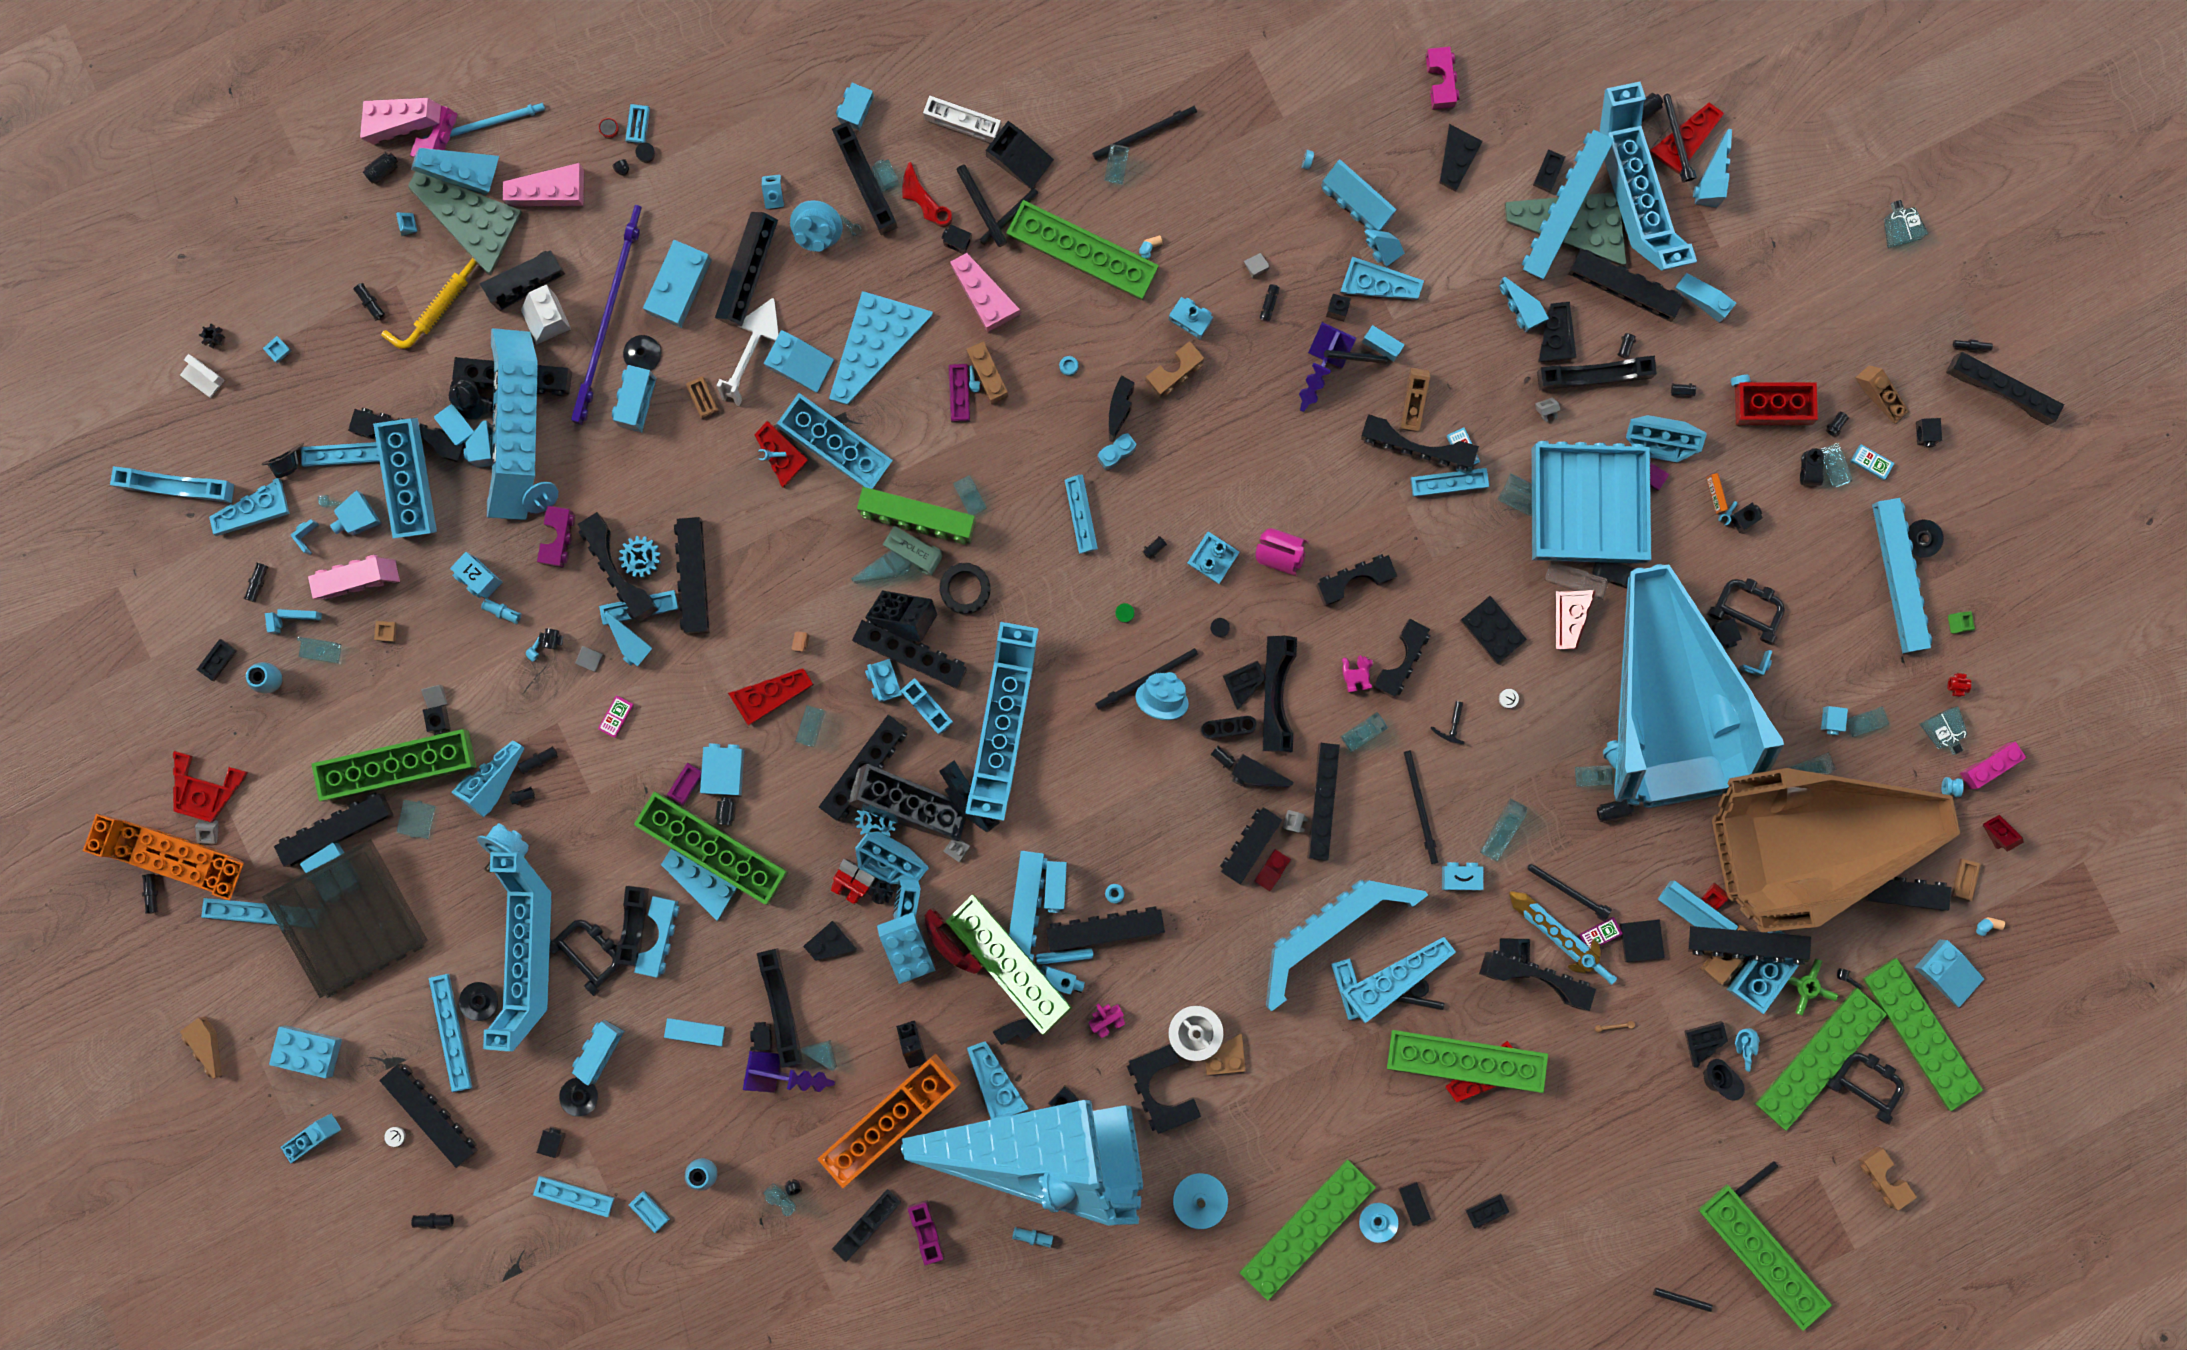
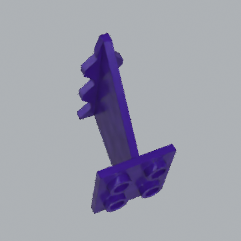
(1326, 339)
(763, 1073)

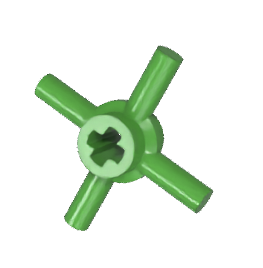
(1816, 990)

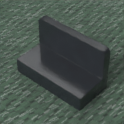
(1518, 948)

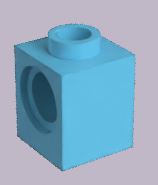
(1834, 720)

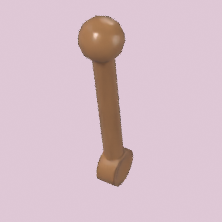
(1630, 1024)

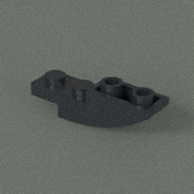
(958, 792)

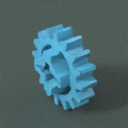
(644, 551)
(869, 826)

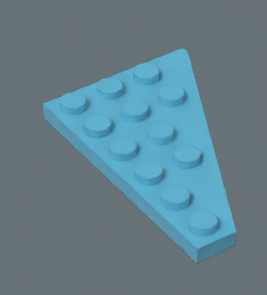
(875, 336)

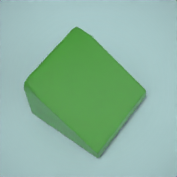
(1961, 622)

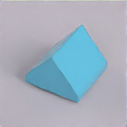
(406, 223)

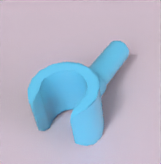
(973, 385)
(768, 454)
(1728, 513)
(531, 653)

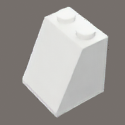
(544, 314)

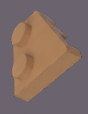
(1228, 1058)

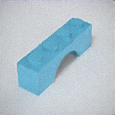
(663, 913)

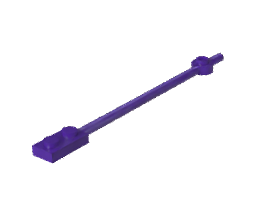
(585, 393)

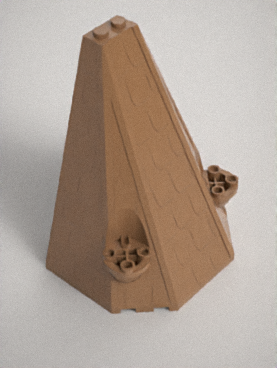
(1816, 843)

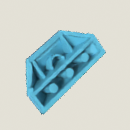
(1666, 437)
(888, 859)

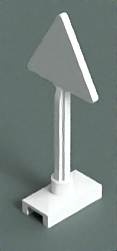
(762, 323)

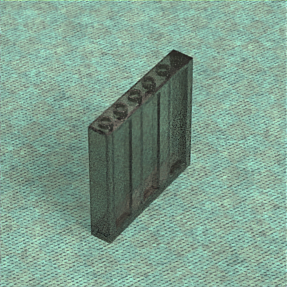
(345, 919)

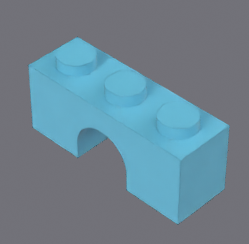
(927, 706)

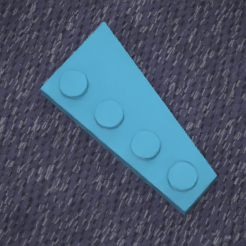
(1377, 281)
(259, 507)
(702, 884)
(997, 1089)

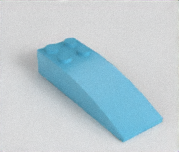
(833, 442)

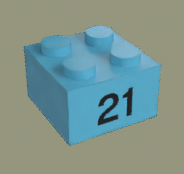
(476, 575)

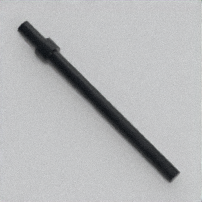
(1177, 117)
(1113, 697)
(1429, 843)

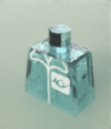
(1903, 225)
(1946, 729)

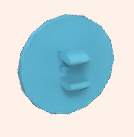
(539, 497)

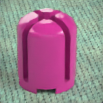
(1281, 551)

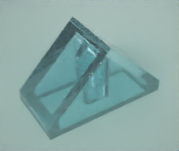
(822, 1053)

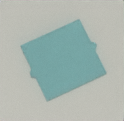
(416, 819)

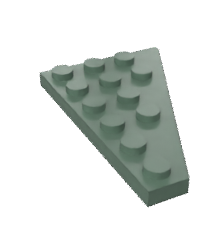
(474, 220)
(1593, 229)

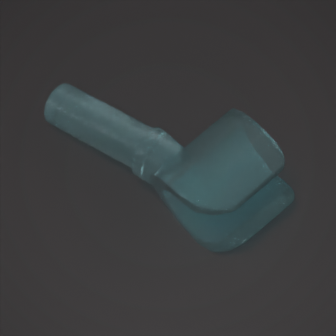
(850, 225)
(324, 501)

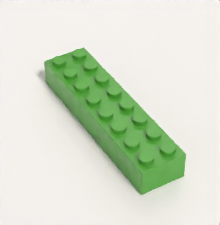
(393, 765)
(711, 848)

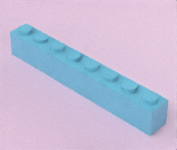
(1569, 202)
(1901, 575)

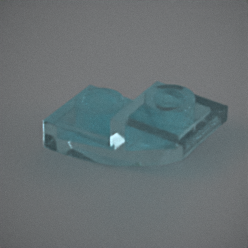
(1836, 465)

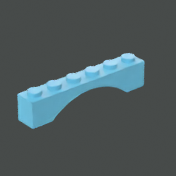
(172, 485)

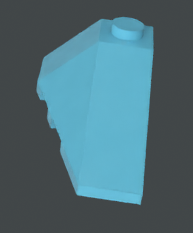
(1714, 182)
(486, 786)

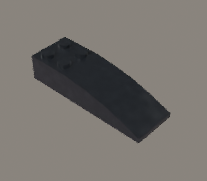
(906, 803)

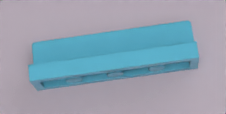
(1693, 908)

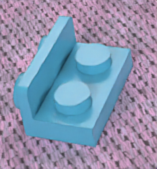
(884, 680)

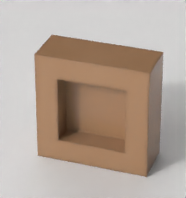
(385, 631)

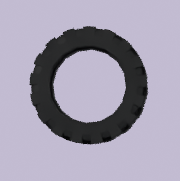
(965, 568)

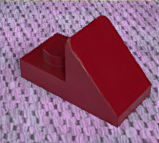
(2002, 833)
(1272, 870)

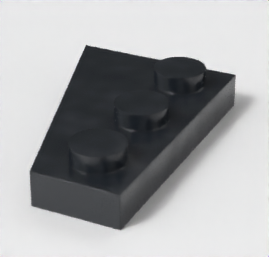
(1458, 156)
(1558, 334)

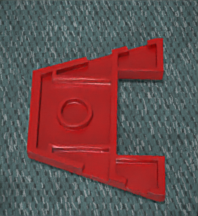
(200, 797)

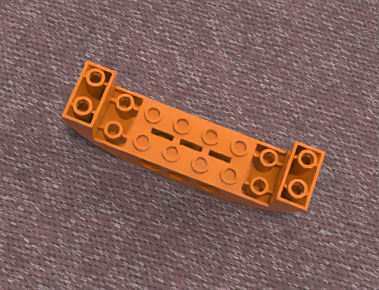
(164, 854)

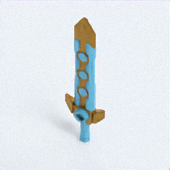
(1585, 958)

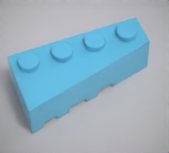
(458, 168)

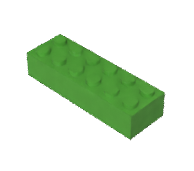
(916, 515)

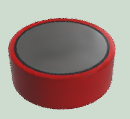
(608, 128)

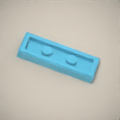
(1345, 979)
(694, 1032)

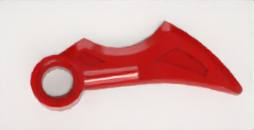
(914, 191)

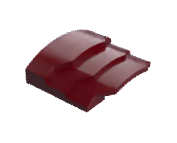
(946, 947)

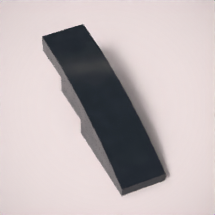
(866, 1225)

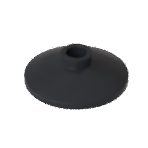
(651, 355)
(1916, 534)
(469, 1005)
(570, 1101)

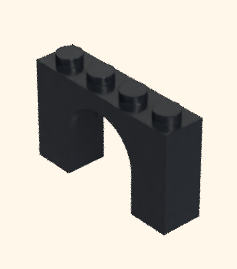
(1163, 1116)

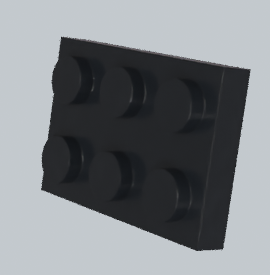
(1493, 629)

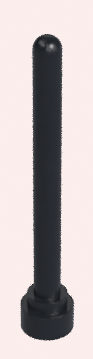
(1687, 173)
(1601, 911)

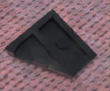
(1243, 682)
(829, 943)
(1704, 1041)

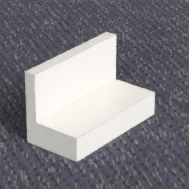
(201, 376)

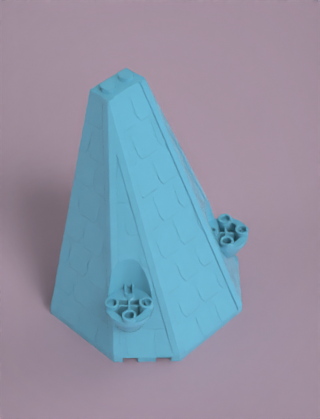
(1682, 702)
(1050, 1156)

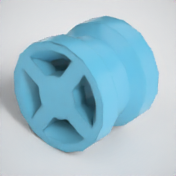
(1952, 787)

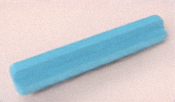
(1064, 956)

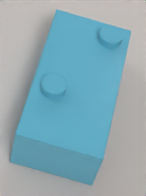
(677, 283)

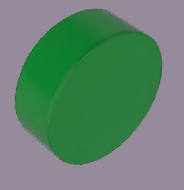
(1124, 612)

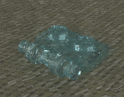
(776, 1196)

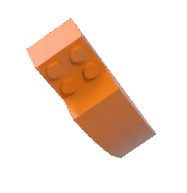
(889, 1120)

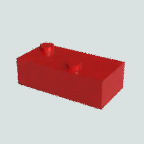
(1776, 403)

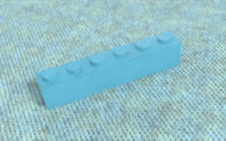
(1027, 900)

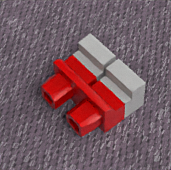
(844, 878)

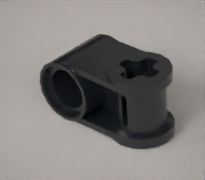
(1812, 471)

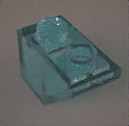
(1364, 732)

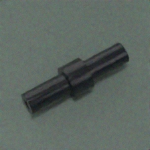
(1972, 345)

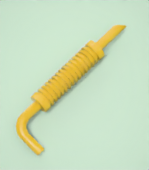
(436, 308)

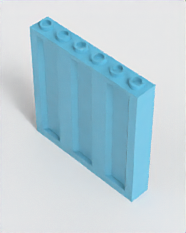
(1591, 502)

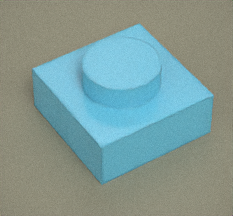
(277, 349)
(273, 623)

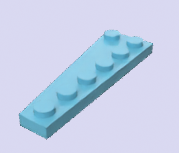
(1387, 985)

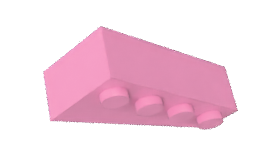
(394, 117)
(548, 188)
(985, 296)
(353, 577)

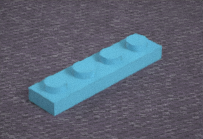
(1449, 482)
(1081, 514)
(664, 601)
(573, 1196)

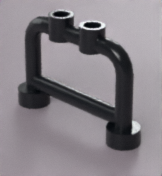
(1767, 594)
(607, 945)
(1887, 1072)

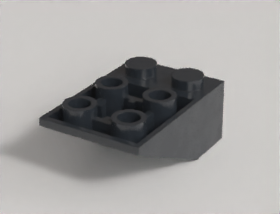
(1019, 155)
(903, 614)

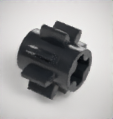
(206, 335)
(550, 638)
(881, 892)

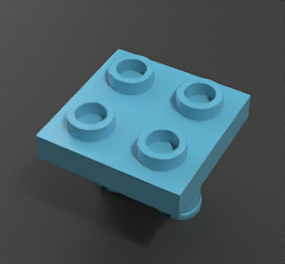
(1213, 557)

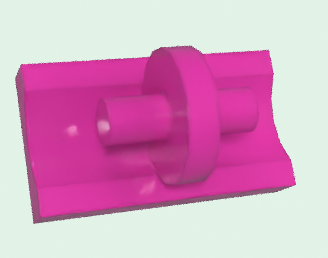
(1104, 1017)

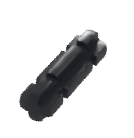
(1269, 302)

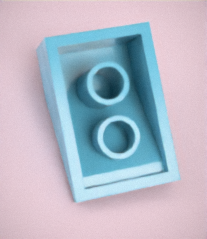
(798, 361)
(1949, 972)

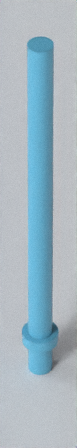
(530, 110)

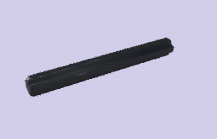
(981, 205)

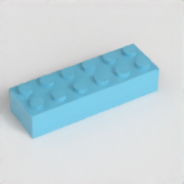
(405, 477)

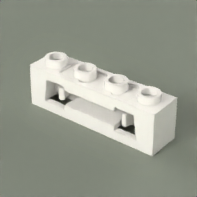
(961, 119)

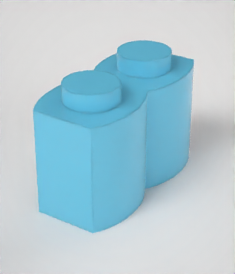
(1112, 454)

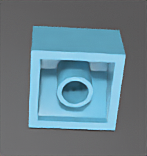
(479, 446)

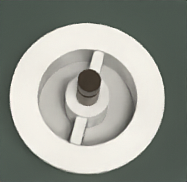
(1196, 1033)

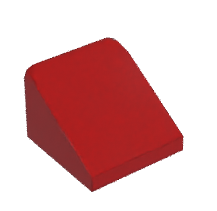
(1715, 896)

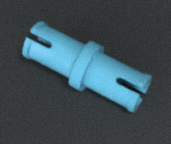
(501, 611)
(1032, 1237)

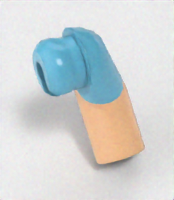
(1148, 244)
(1989, 923)

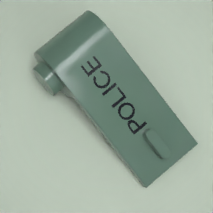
(923, 556)

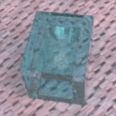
(885, 174)

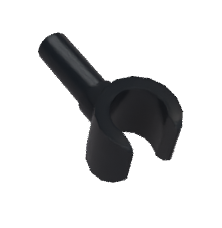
(1843, 974)

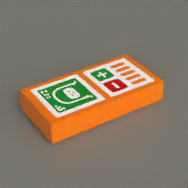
(1717, 493)

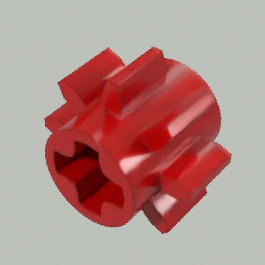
(1959, 684)

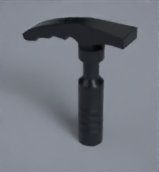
(1455, 721)

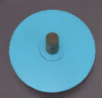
(1200, 1201)

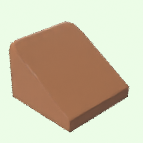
(800, 642)

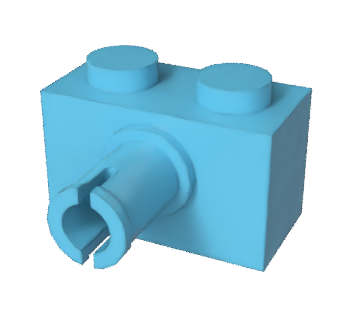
(1191, 317)

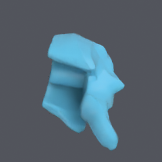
(1748, 1041)

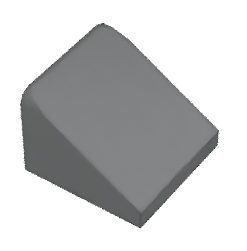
(1256, 265)
(588, 658)
(434, 696)
(207, 832)

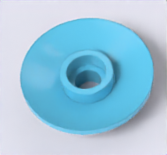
(1381, 1232)

